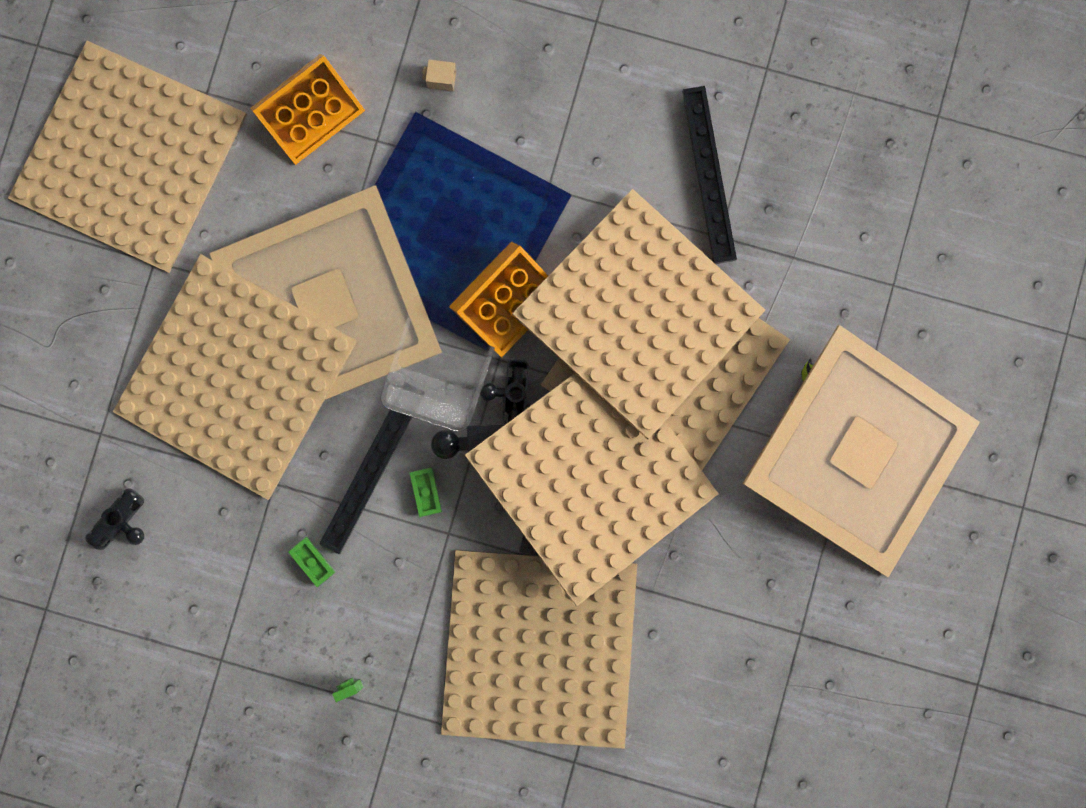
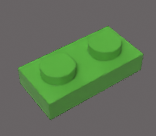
(425, 492)
(312, 562)
(347, 688)

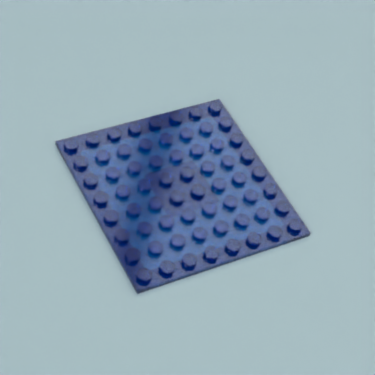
(459, 211)

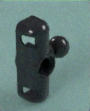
(511, 406)
(104, 528)

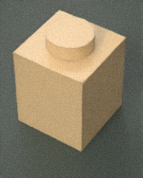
(440, 75)

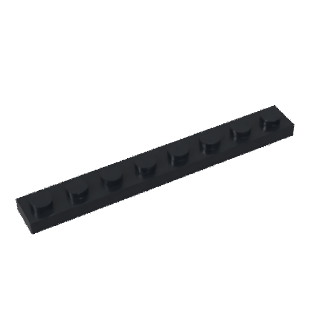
(709, 175)
(365, 481)

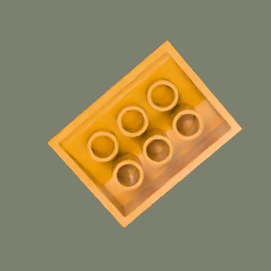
(307, 109)
(496, 294)

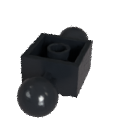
(447, 444)

